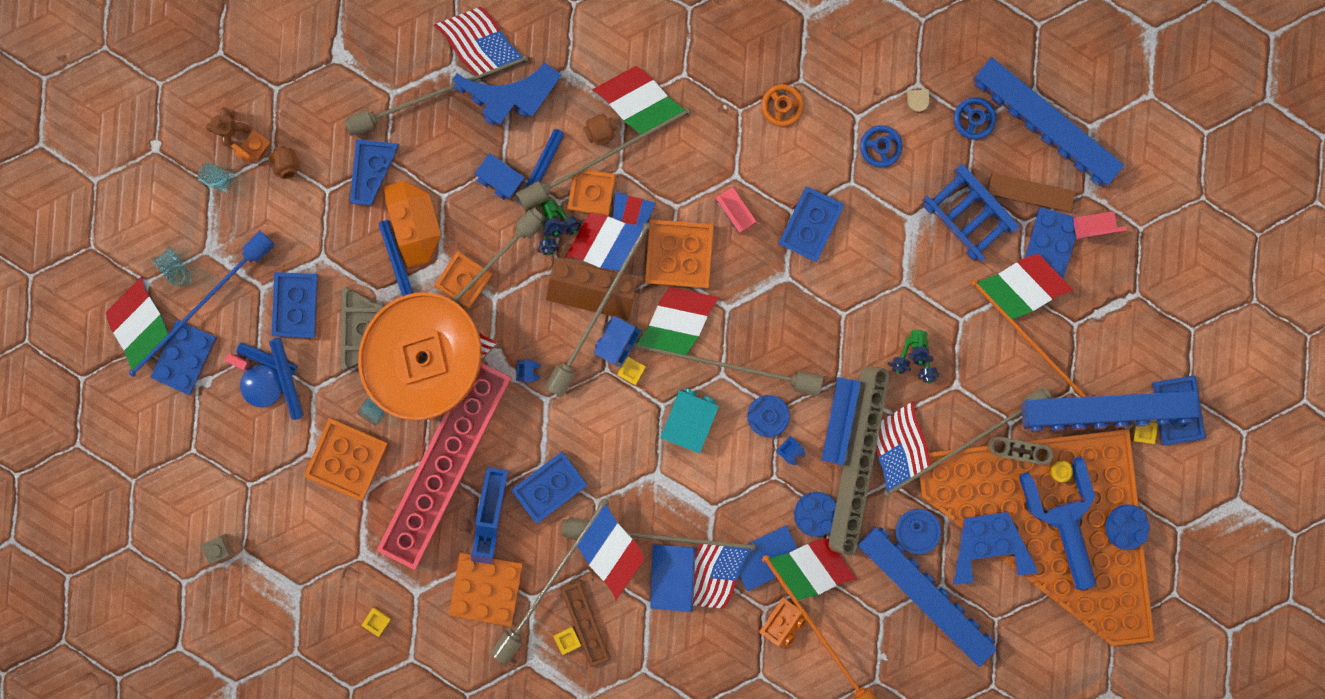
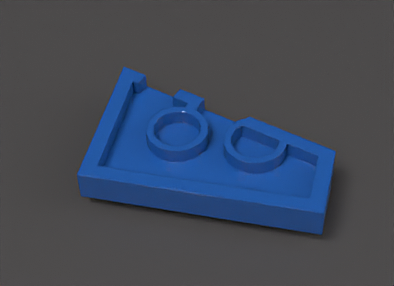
(369, 169)

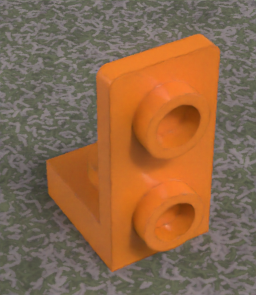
(252, 148)

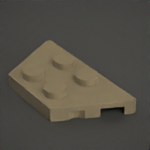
(356, 316)

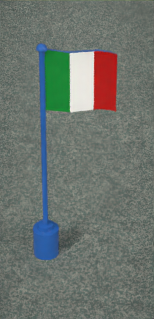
(140, 324)

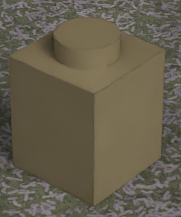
(217, 549)

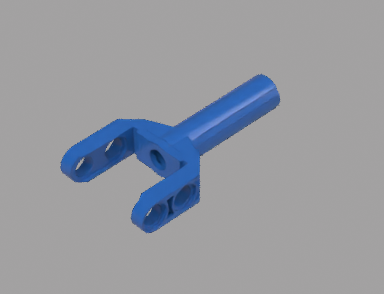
(1066, 519)

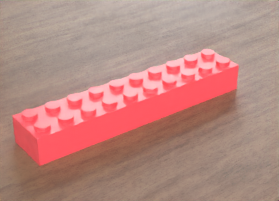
(443, 469)

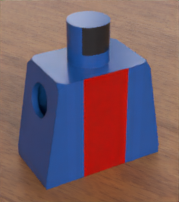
(632, 209)

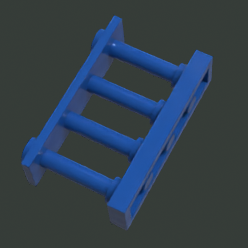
(977, 192)

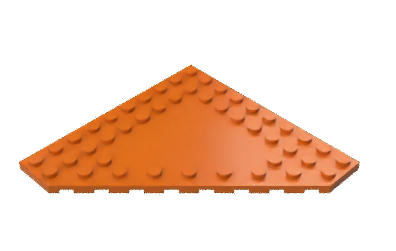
(985, 484)

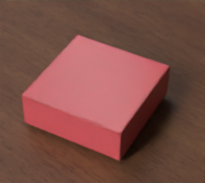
(238, 361)

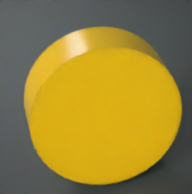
(1061, 471)

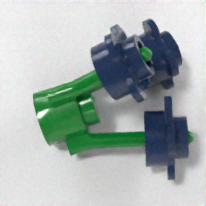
(554, 226)
(920, 356)

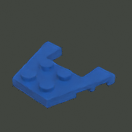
(990, 537)

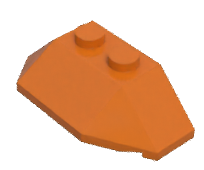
(413, 222)

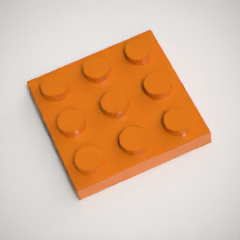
(679, 253)
(346, 459)
(486, 590)

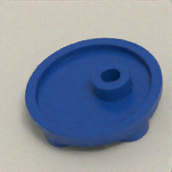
(815, 513)
(1127, 527)
(918, 531)

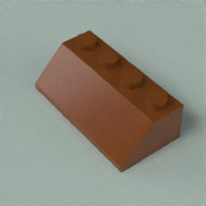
(587, 286)

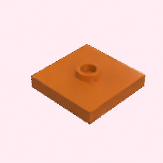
(592, 192)
(457, 277)

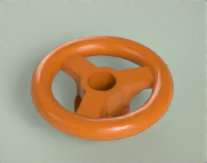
(790, 103)

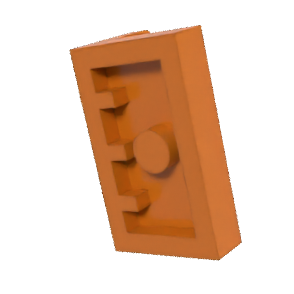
(783, 624)

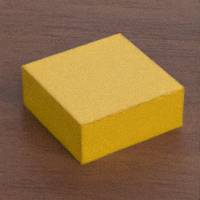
(631, 370)
(1145, 434)
(376, 621)
(567, 640)

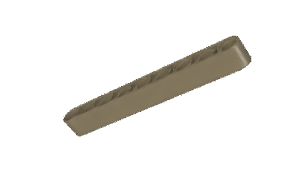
(859, 461)

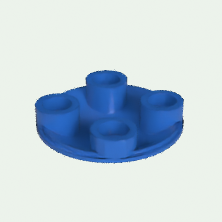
(260, 386)

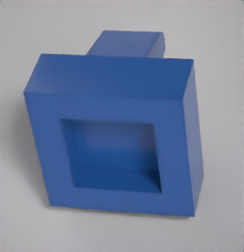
(525, 371)
(790, 450)

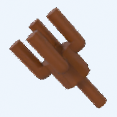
(226, 126)

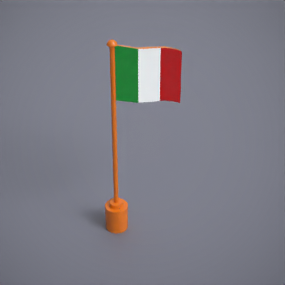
(1022, 290)
(809, 573)

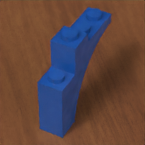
(499, 99)

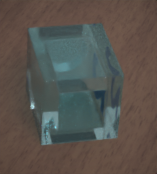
(215, 177)

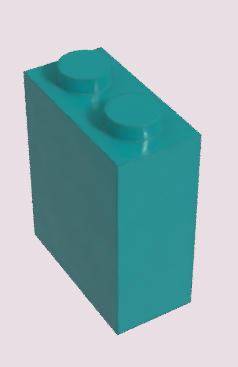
(690, 420)

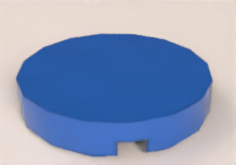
(768, 416)

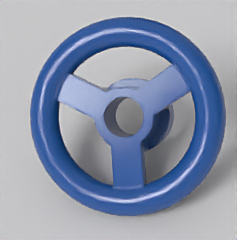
(972, 124)
(874, 144)

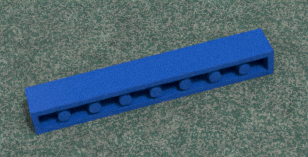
(1047, 122)
(1109, 410)
(927, 596)

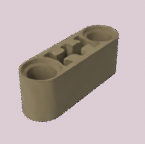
(1022, 456)

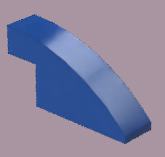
(489, 515)

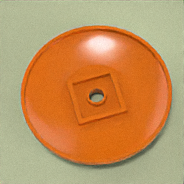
(392, 351)

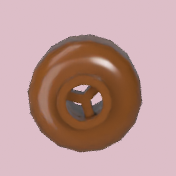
(600, 129)
(284, 162)

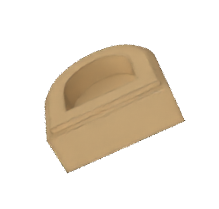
(918, 100)

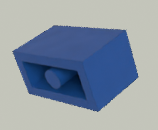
(499, 176)
(617, 341)

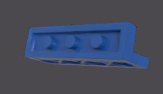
(840, 421)

